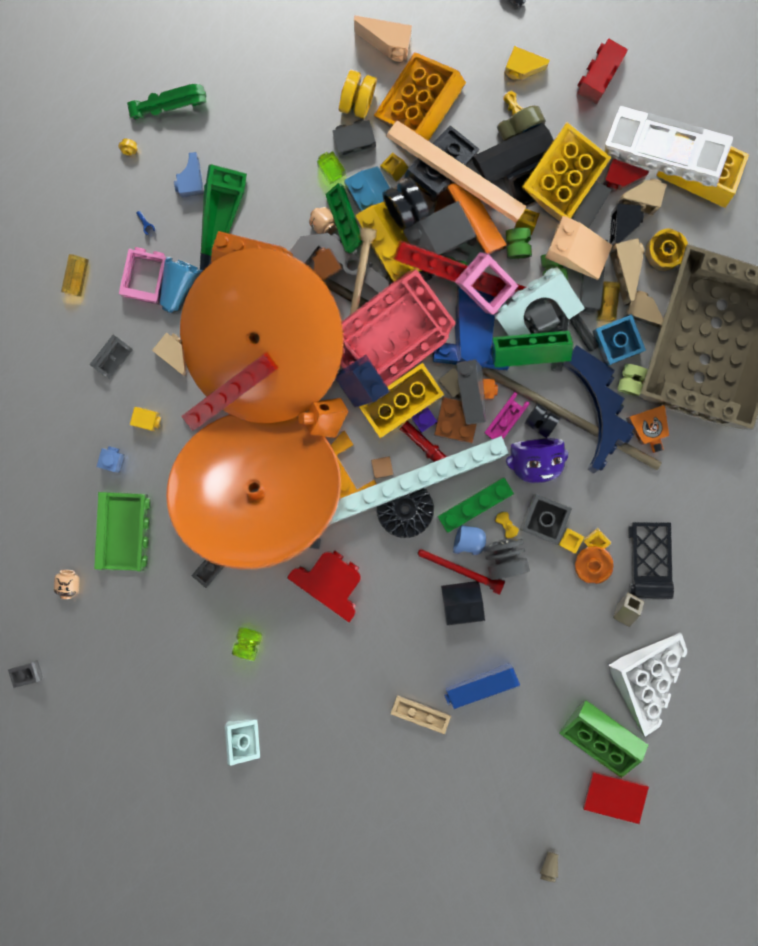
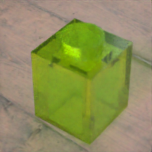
(330, 167)

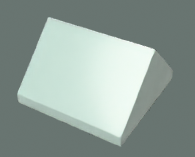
(242, 741)

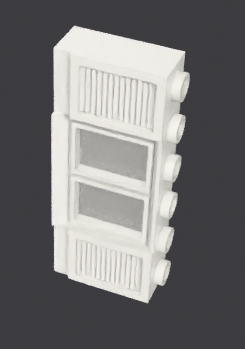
(668, 146)

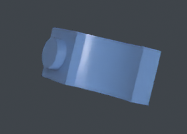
(190, 179)

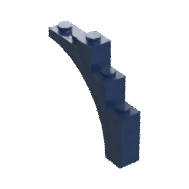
(597, 378)

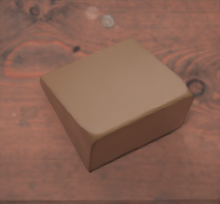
(382, 467)

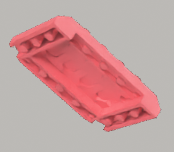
(397, 327)

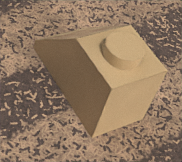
(644, 310)
(172, 352)

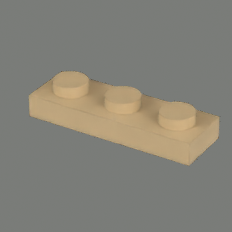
(420, 714)

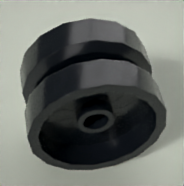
(405, 203)

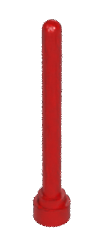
(495, 585)

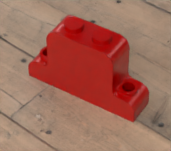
(330, 582)

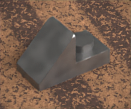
(25, 674)

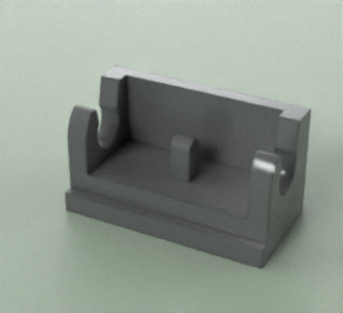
(111, 356)

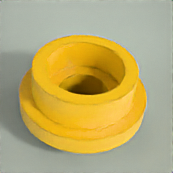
(128, 147)

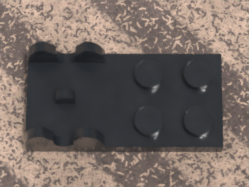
(454, 145)

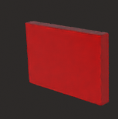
(615, 797)

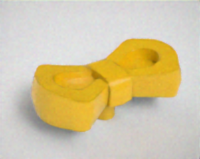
(510, 99)
(510, 530)

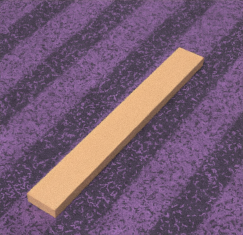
(456, 171)

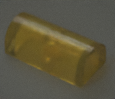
(74, 275)
(609, 302)

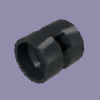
(542, 420)

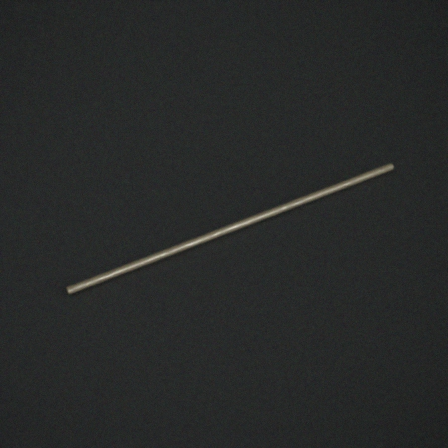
(527, 393)

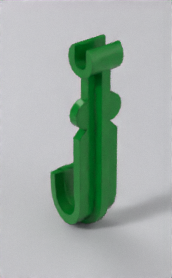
(168, 101)

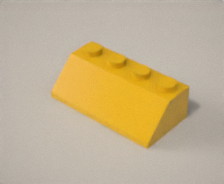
(386, 238)
(406, 398)

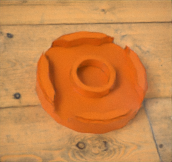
(594, 565)

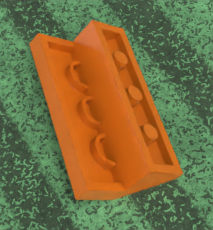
(484, 227)

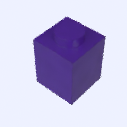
(424, 420)

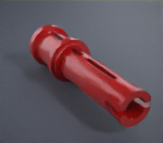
(432, 451)

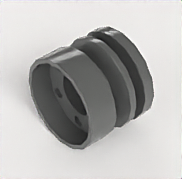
(506, 559)

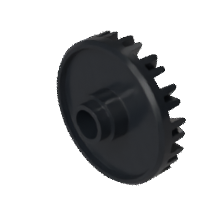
(408, 523)

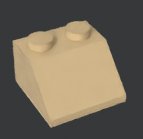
(647, 194)

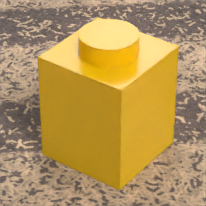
(145, 419)

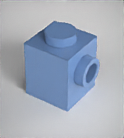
(110, 459)

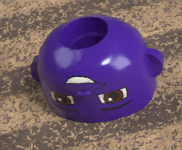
(538, 459)

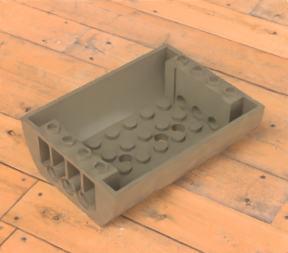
(731, 377)

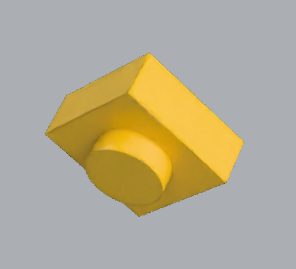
(597, 538)
(571, 540)

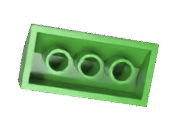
(604, 739)

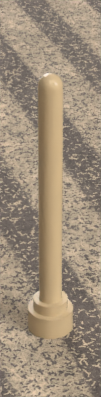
(367, 237)

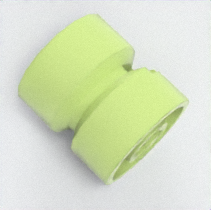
(630, 386)

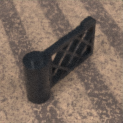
(651, 586)

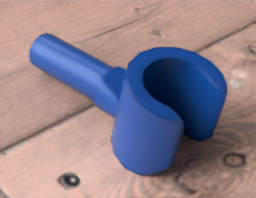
(144, 222)

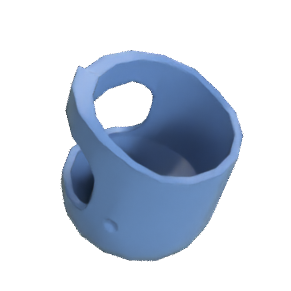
(469, 540)

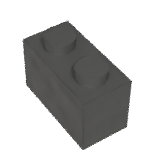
(354, 137)

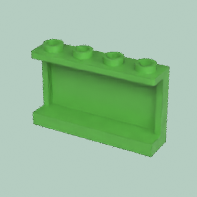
(122, 531)

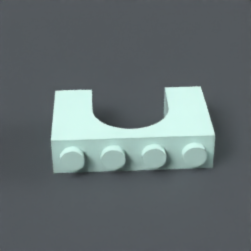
(552, 286)

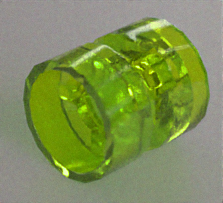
(247, 643)

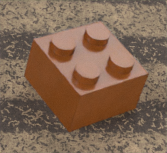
(452, 422)

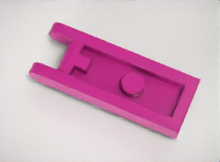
(506, 418)

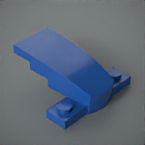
(472, 334)

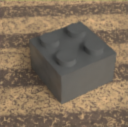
(545, 519)

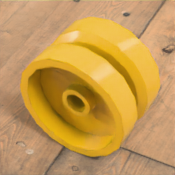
(357, 94)

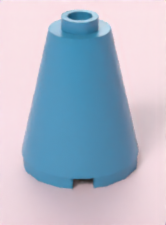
(176, 283)

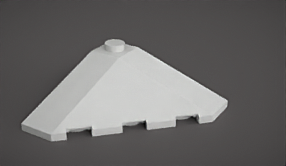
(646, 679)

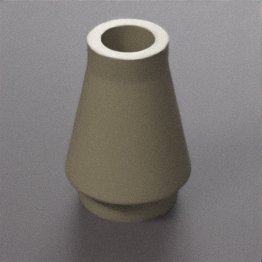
(550, 867)

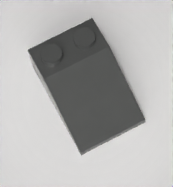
(442, 230)

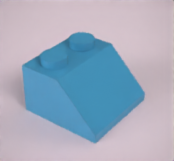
(366, 187)

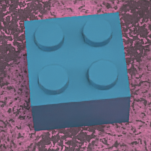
(619, 340)

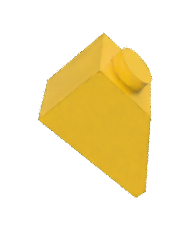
(524, 64)

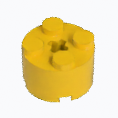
(665, 239)

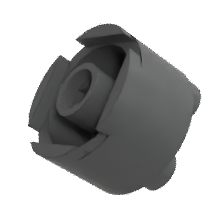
(541, 317)

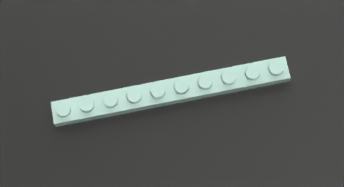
(420, 478)

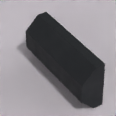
(513, 153)

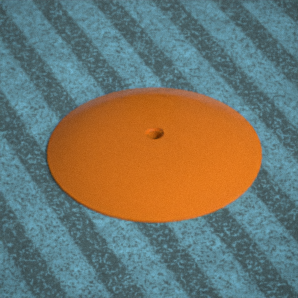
(289, 312)
(245, 529)

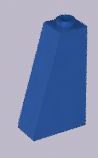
(482, 686)

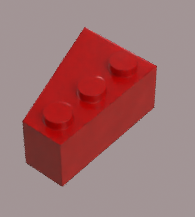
(601, 70)

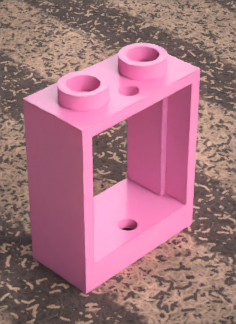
(472, 273)
(125, 291)

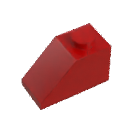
(622, 175)

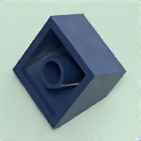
(362, 382)

